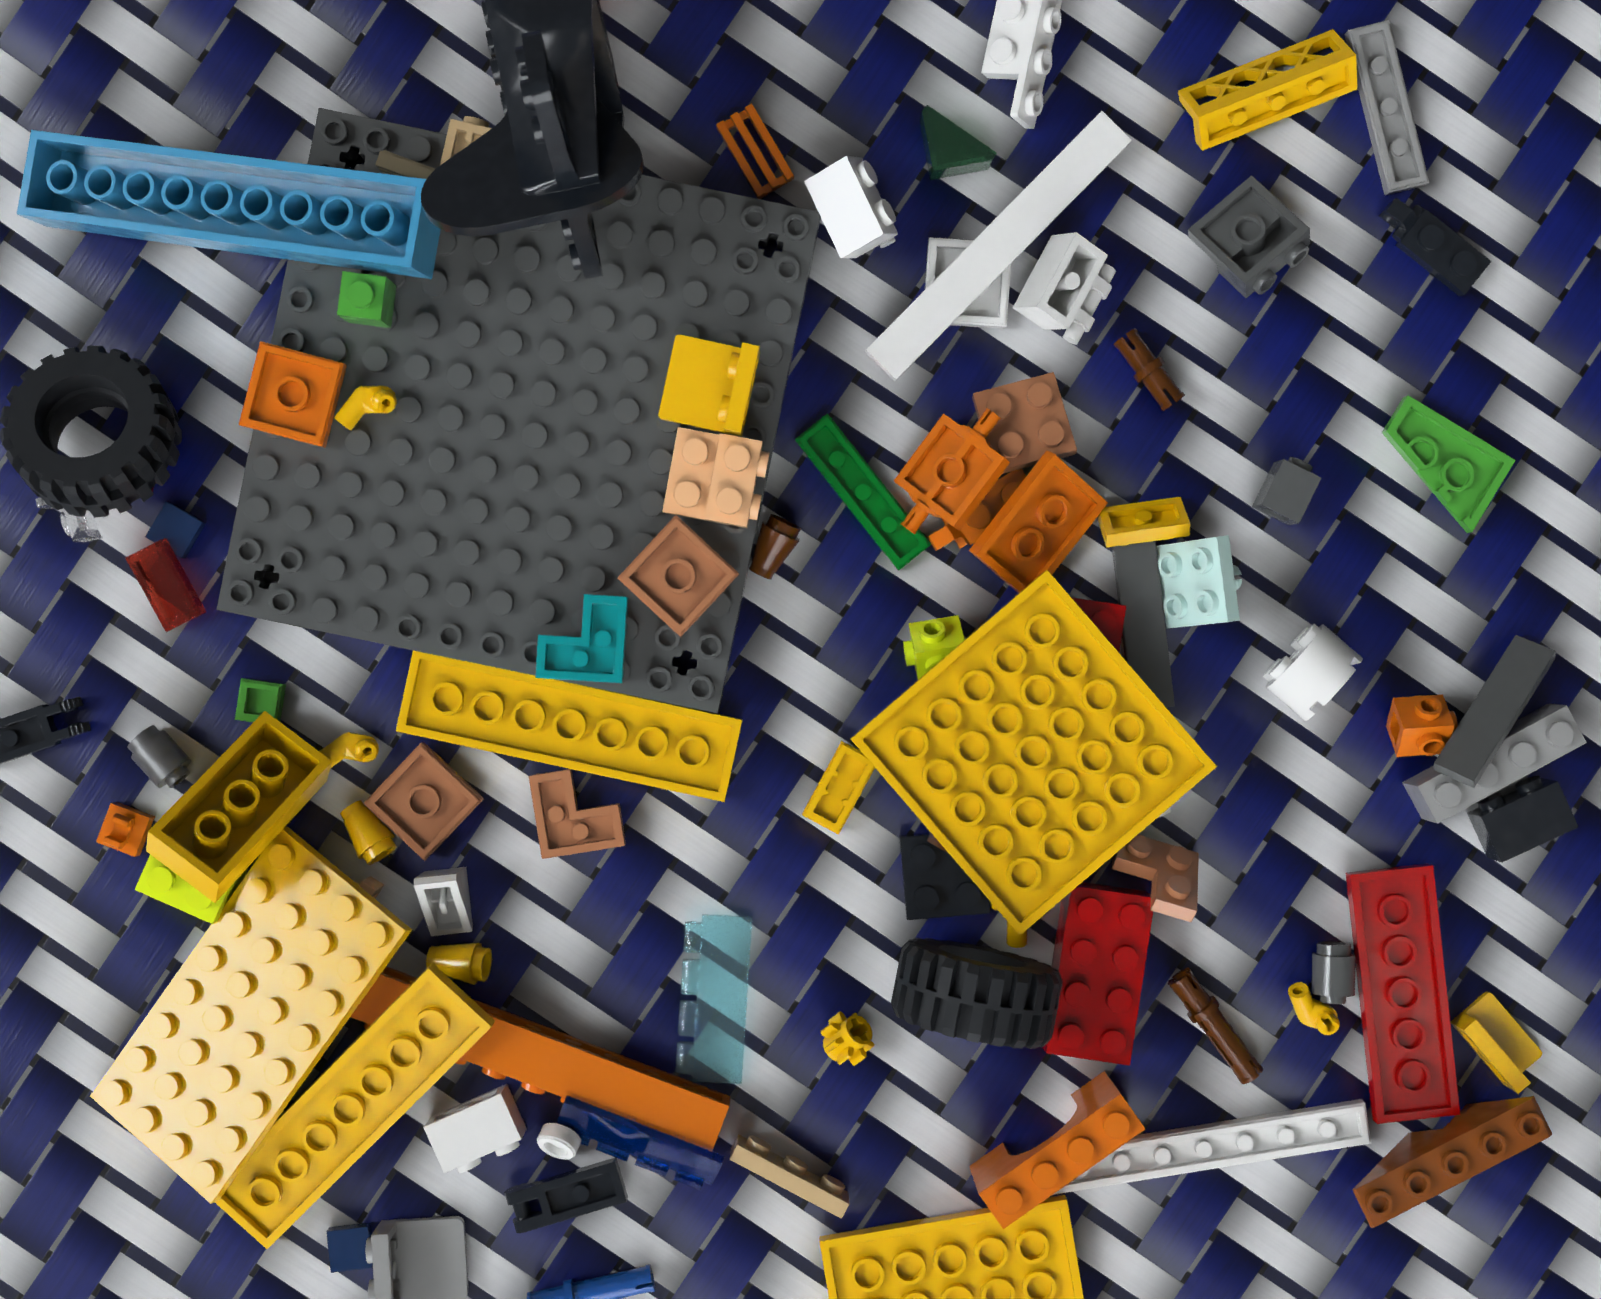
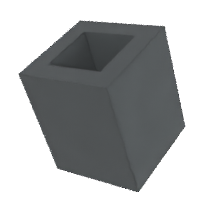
(1287, 491)

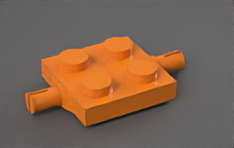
(951, 471)

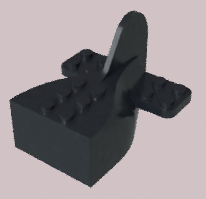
(561, 133)

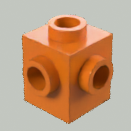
(1420, 725)

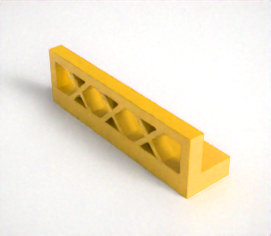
(1275, 93)

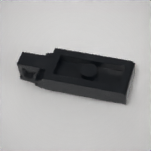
(1435, 246)

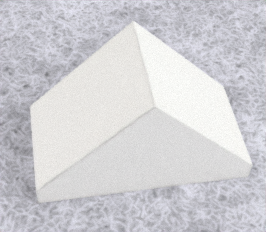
(445, 900)

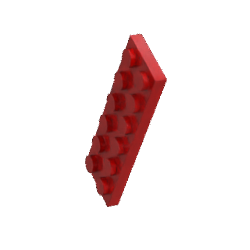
(1403, 993)

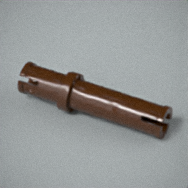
(1206, 1013)

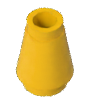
(368, 834)
(462, 961)

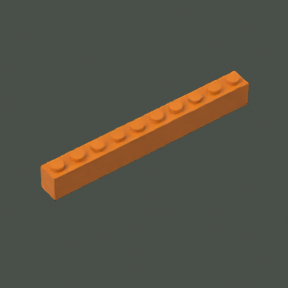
(577, 1069)

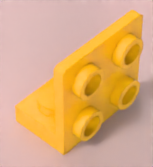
(709, 384)

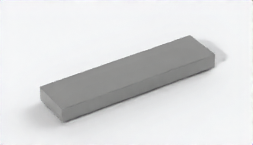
(1387, 108)

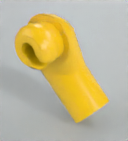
(365, 401)
(351, 747)

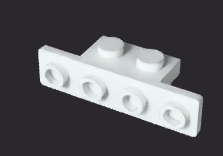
(1021, 51)

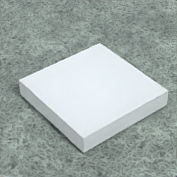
(991, 307)

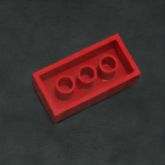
(1102, 968)

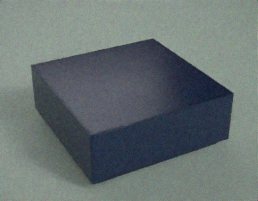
(177, 527)
(348, 1247)

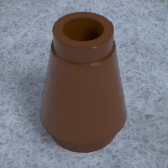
(774, 545)

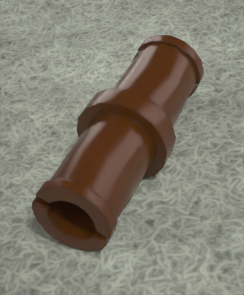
(1149, 369)

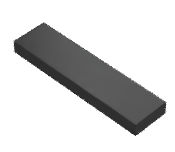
(1144, 619)
(1494, 711)

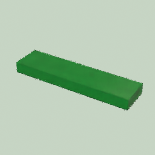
(861, 491)

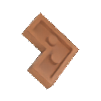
(563, 826)
(1170, 870)

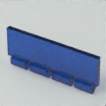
(653, 1148)

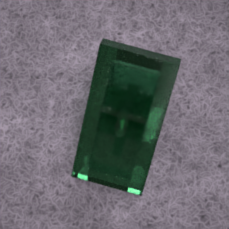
(950, 148)

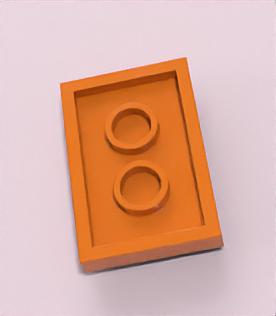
(1038, 523)

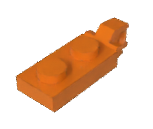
(981, 516)

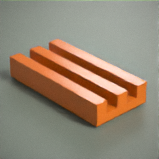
(737, 120)

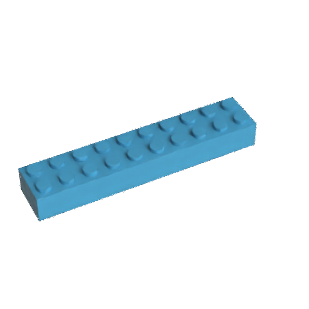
(229, 203)

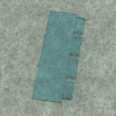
(721, 1004)

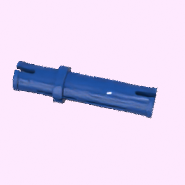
(609, 1286)

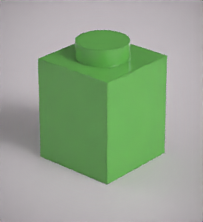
(366, 299)

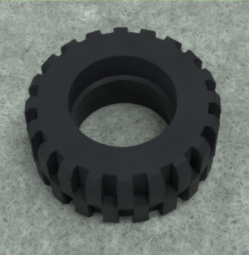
(64, 390)
(976, 993)

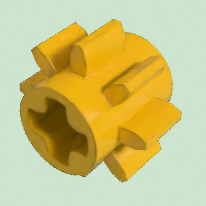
(847, 1038)

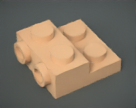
(715, 477)

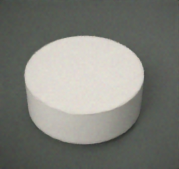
(558, 1141)

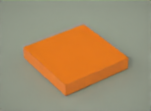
(292, 394)

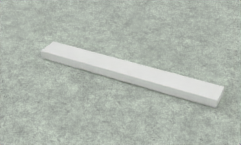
(998, 246)
(1230, 1144)

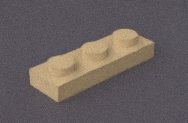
(790, 1174)

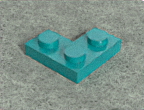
(594, 655)

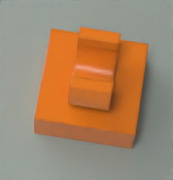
(125, 829)

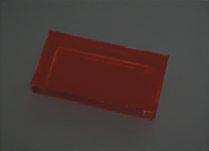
(165, 584)

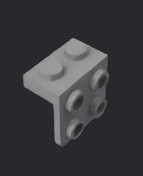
(418, 1259)

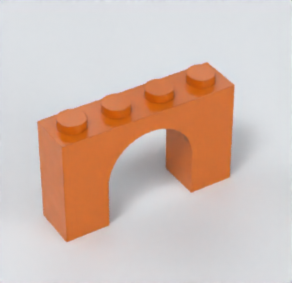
(1020, 1182)

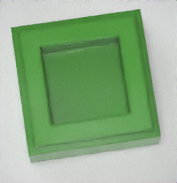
(257, 697)

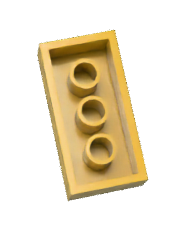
(238, 806)

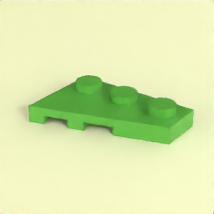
(1448, 459)

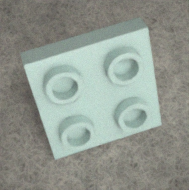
(1198, 582)

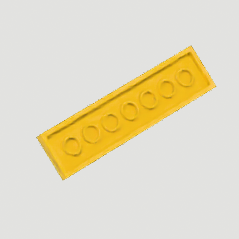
(569, 725)
(354, 1104)

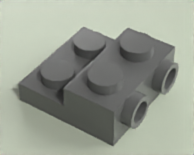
(1251, 237)

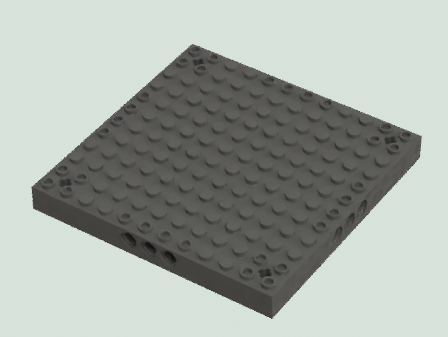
(518, 431)

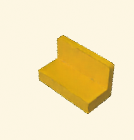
(1498, 1040)

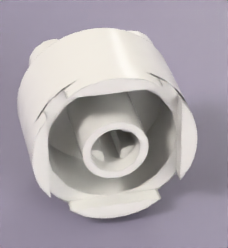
(1313, 671)

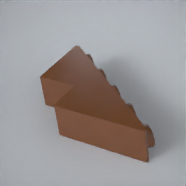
(1442, 1158)

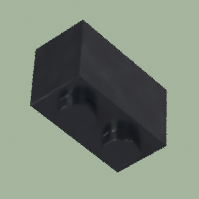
(1522, 818)

